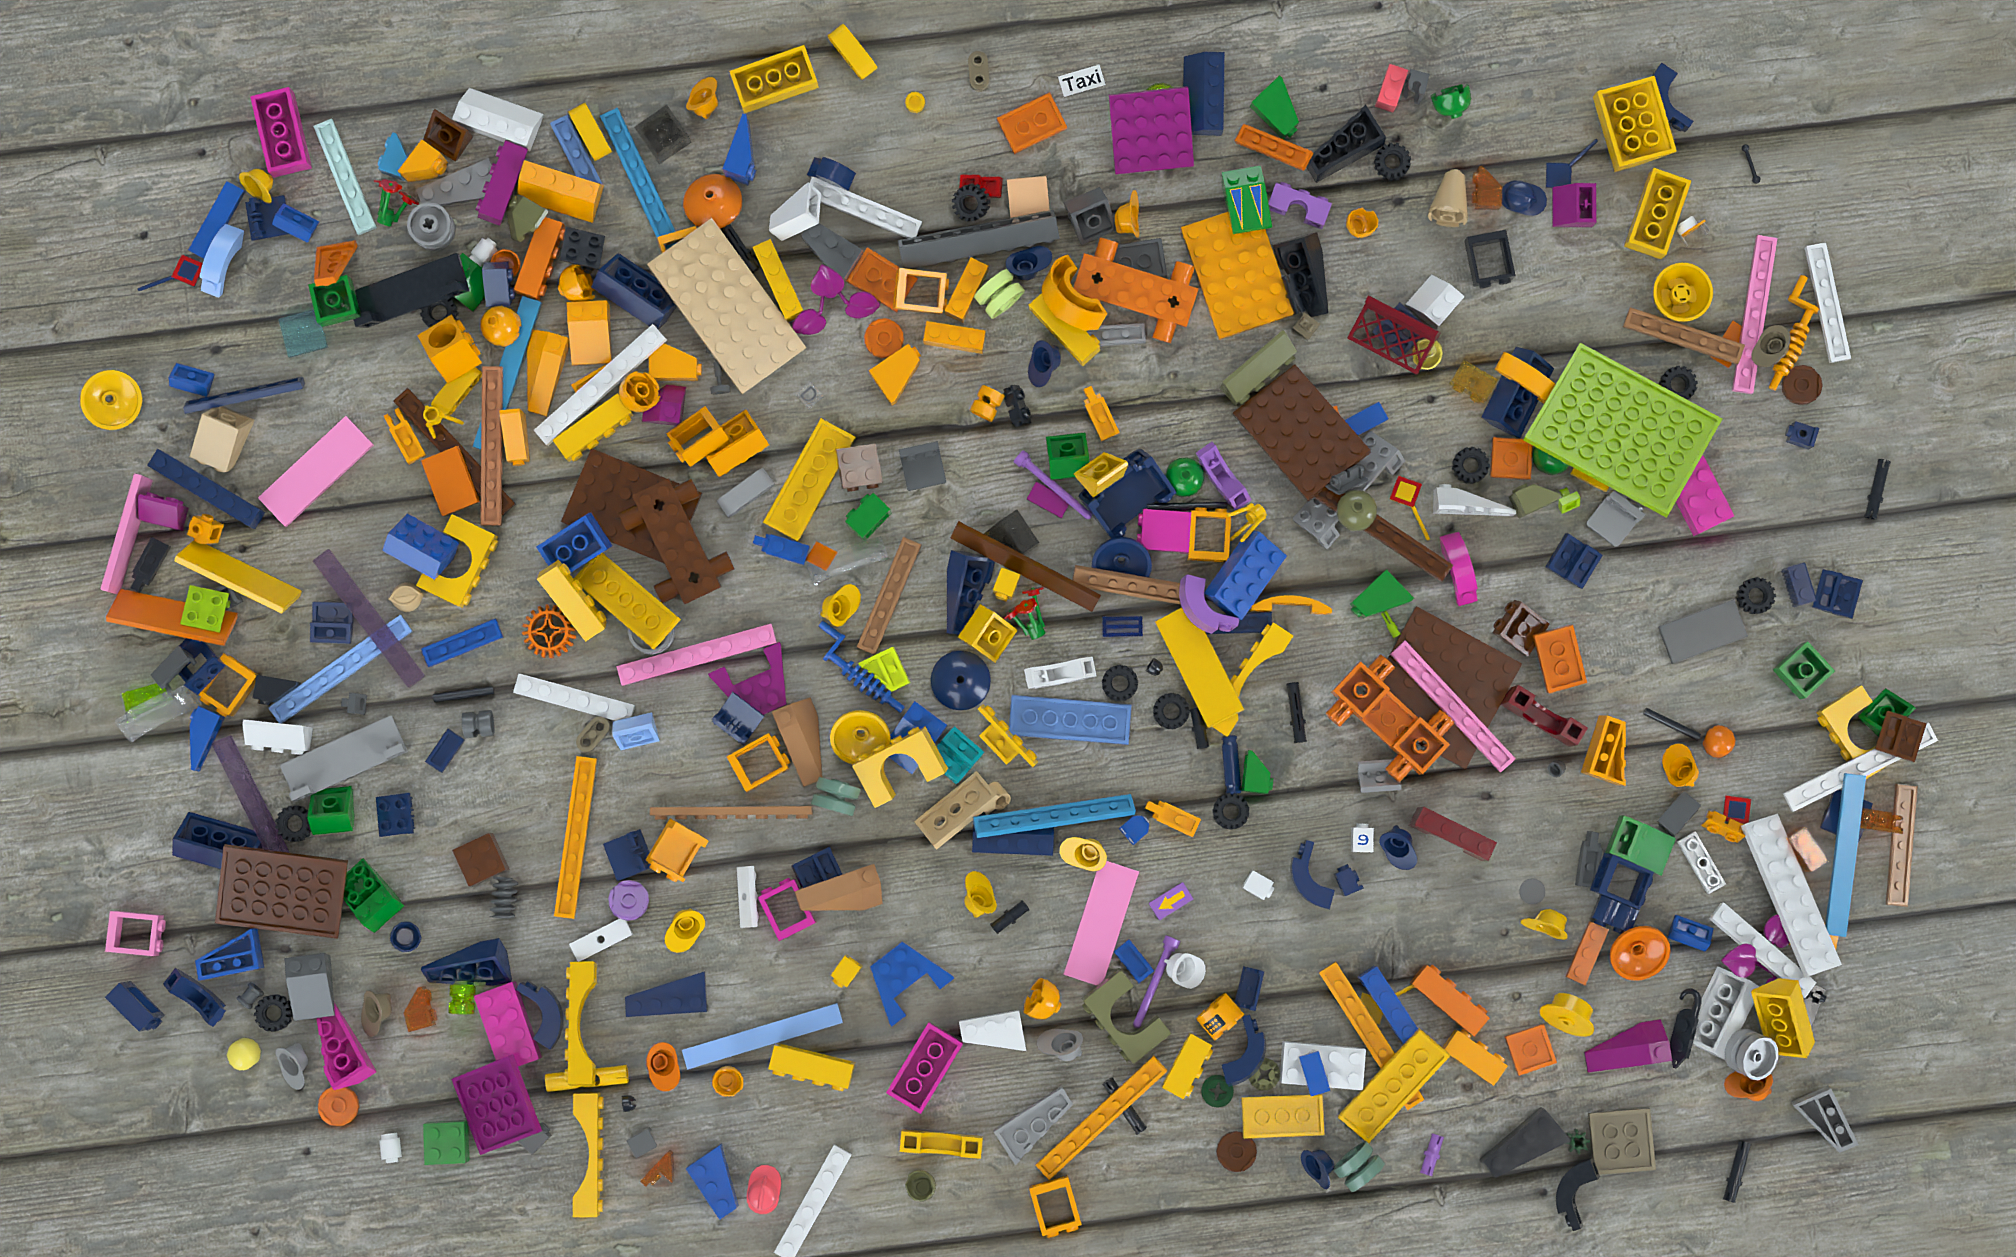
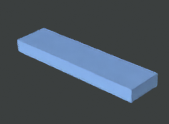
(574, 149)

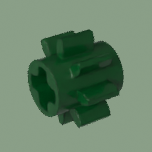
(1582, 1139)

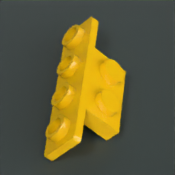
(1002, 740)

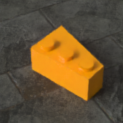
(1606, 751)

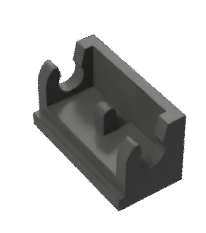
(1416, 82)
(171, 667)
(1678, 814)

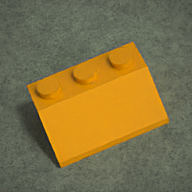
(743, 443)

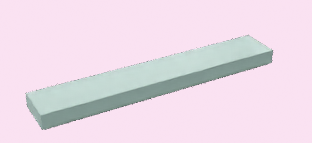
(345, 176)

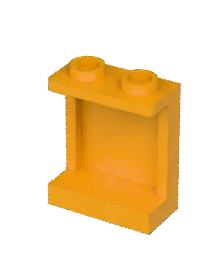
(675, 850)

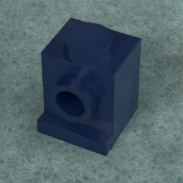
(1794, 437)
(1347, 880)

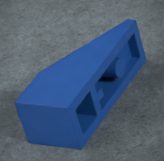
(203, 731)

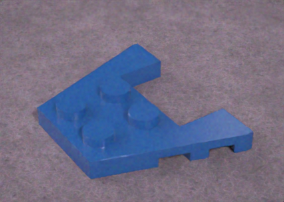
(900, 970)

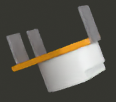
(1689, 226)

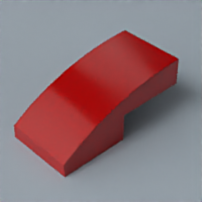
(992, 184)

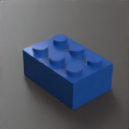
(575, 543)
(420, 546)

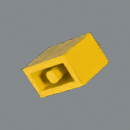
(1006, 584)
(846, 971)

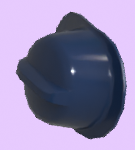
(1523, 198)
(1027, 263)
(1043, 361)
(1399, 848)
(1318, 1166)

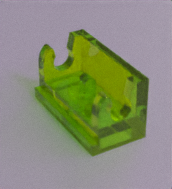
(141, 695)

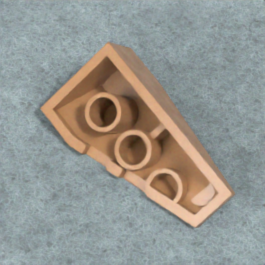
(801, 736)
(849, 891)

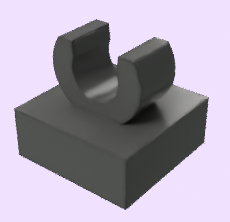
(356, 703)

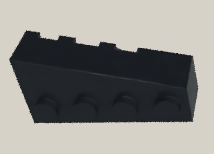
(1350, 143)
(1526, 1142)

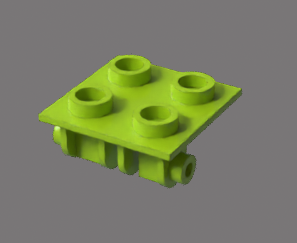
(205, 608)

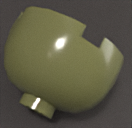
(1356, 510)

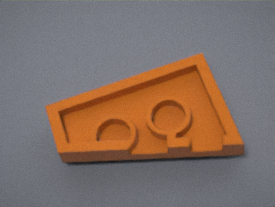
(332, 261)

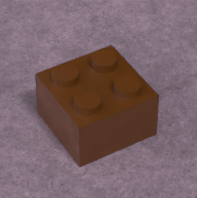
(480, 859)

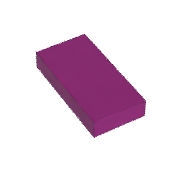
(1047, 500)

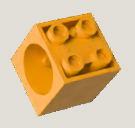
(450, 348)

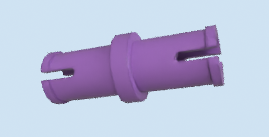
(1431, 1154)

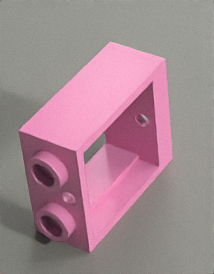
(115, 929)

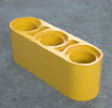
(852, 51)
(589, 131)
(456, 391)

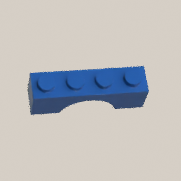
(1388, 1003)

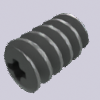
(504, 898)

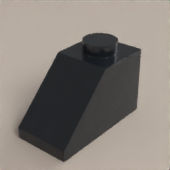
(272, 689)

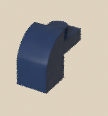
(831, 172)

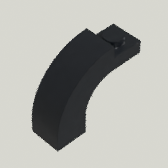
(1565, 1196)

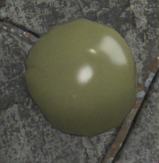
(920, 1185)

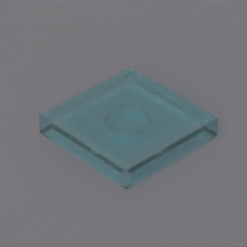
(302, 334)

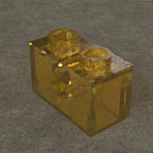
(1483, 382)

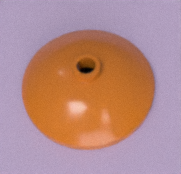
(721, 207)
(1643, 960)

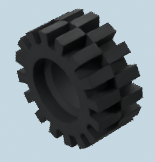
(1401, 153)
(959, 202)
(426, 313)
(1686, 375)
(1479, 456)
(1768, 595)
(1124, 671)
(1159, 715)
(282, 823)
(1227, 823)
(261, 1013)

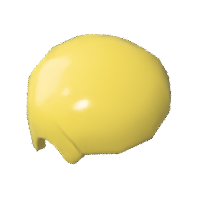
(1434, 356)
(243, 1054)

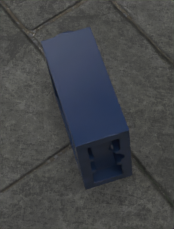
(1605, 874)
(135, 1006)

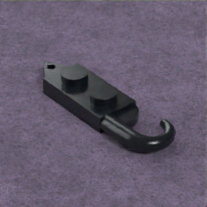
(1685, 1029)

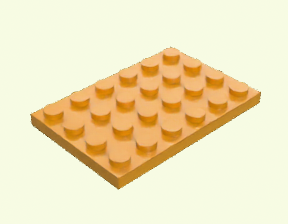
(1236, 275)

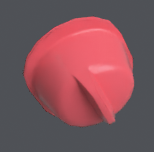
(763, 1189)

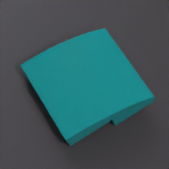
(958, 754)

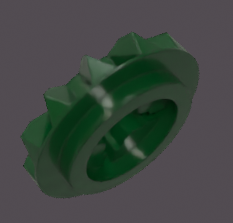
(1209, 1096)

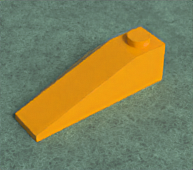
(544, 366)

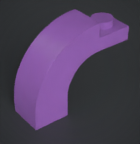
(1222, 477)
(1196, 609)

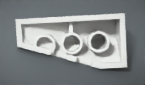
(1456, 501)

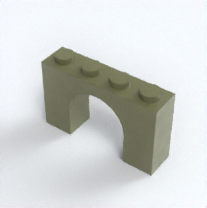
(1135, 1043)

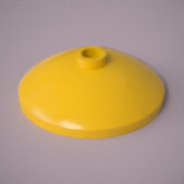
(122, 408)
(849, 743)

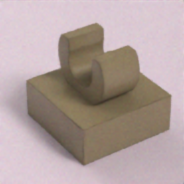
(1306, 326)

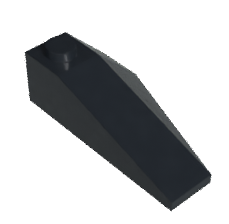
(1305, 260)

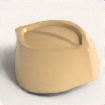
(406, 597)

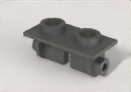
(1347, 480)

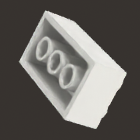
(1342, 1064)

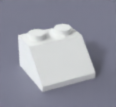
(1434, 301)

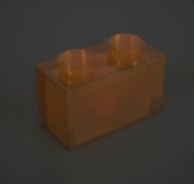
(1806, 849)

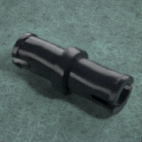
(1293, 293)
(1199, 729)
(1009, 917)

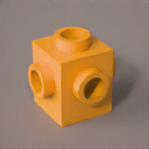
(205, 529)

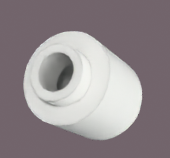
(483, 251)
(390, 1147)

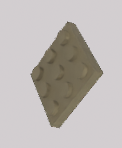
(1622, 1141)

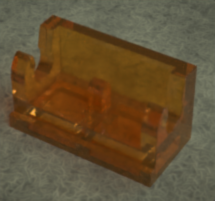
(1880, 821)

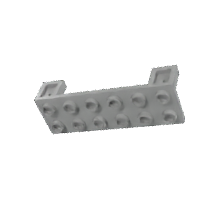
(1320, 519)
(343, 758)

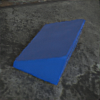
(295, 222)
(191, 379)
(1690, 933)

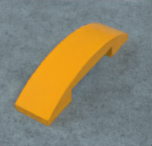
(1525, 375)
(1315, 606)

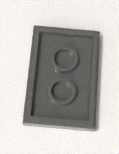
(1143, 256)

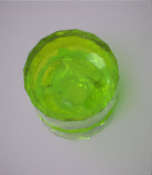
(464, 992)

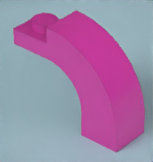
(1462, 572)

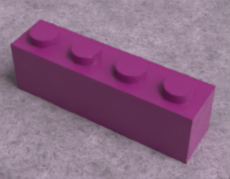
(502, 182)

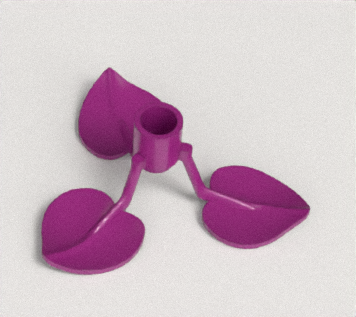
(829, 284)
(1742, 958)

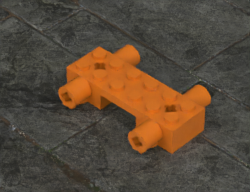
(1138, 289)
(1390, 718)

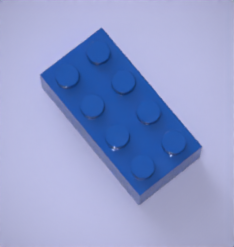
(1245, 575)

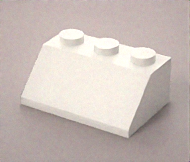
(277, 736)

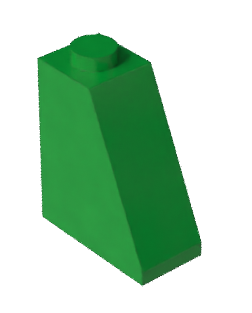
(1276, 109)
(1380, 596)

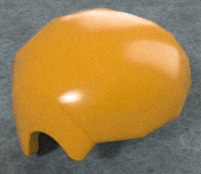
(1361, 222)
(727, 1081)

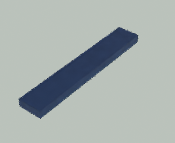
(244, 395)

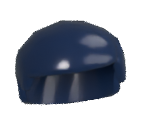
(405, 937)

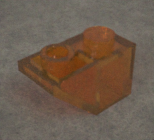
(1487, 190)
(419, 1011)

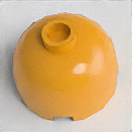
(576, 284)
(500, 325)
(639, 392)
(1043, 1000)

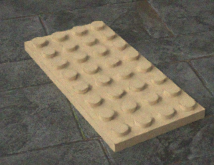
(726, 306)

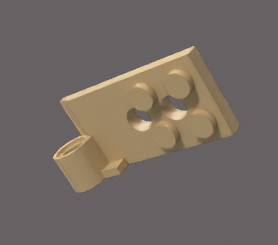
(973, 797)

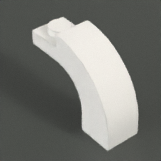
(1060, 673)

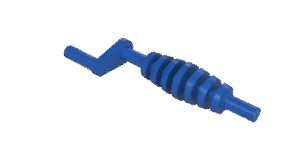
(846, 667)

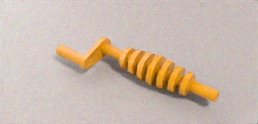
(1797, 334)

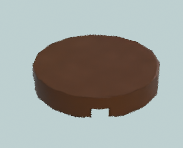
(1802, 385)
(1236, 1152)

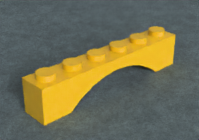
(1273, 643)
(582, 980)
(587, 1111)

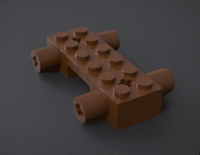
(676, 541)

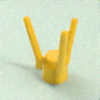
(434, 416)
(1254, 515)

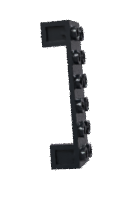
(411, 291)

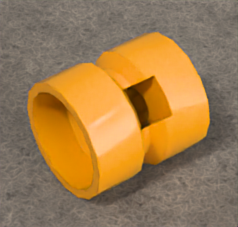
(983, 409)

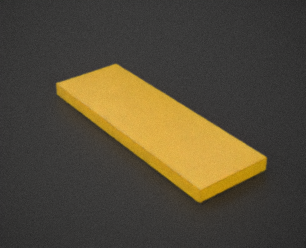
(808, 480)
(238, 576)
(627, 600)
(1200, 668)
(1393, 1085)

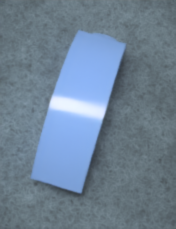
(218, 257)

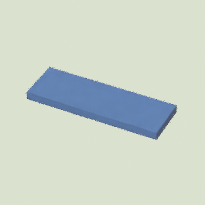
(1070, 719)

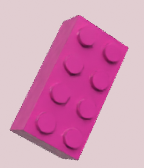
(281, 132)
(1702, 500)
(508, 1024)
(924, 1067)

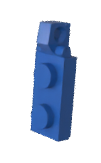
(783, 548)

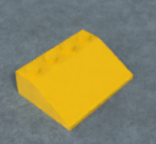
(1634, 123)

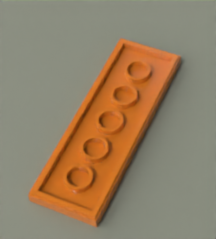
(163, 616)

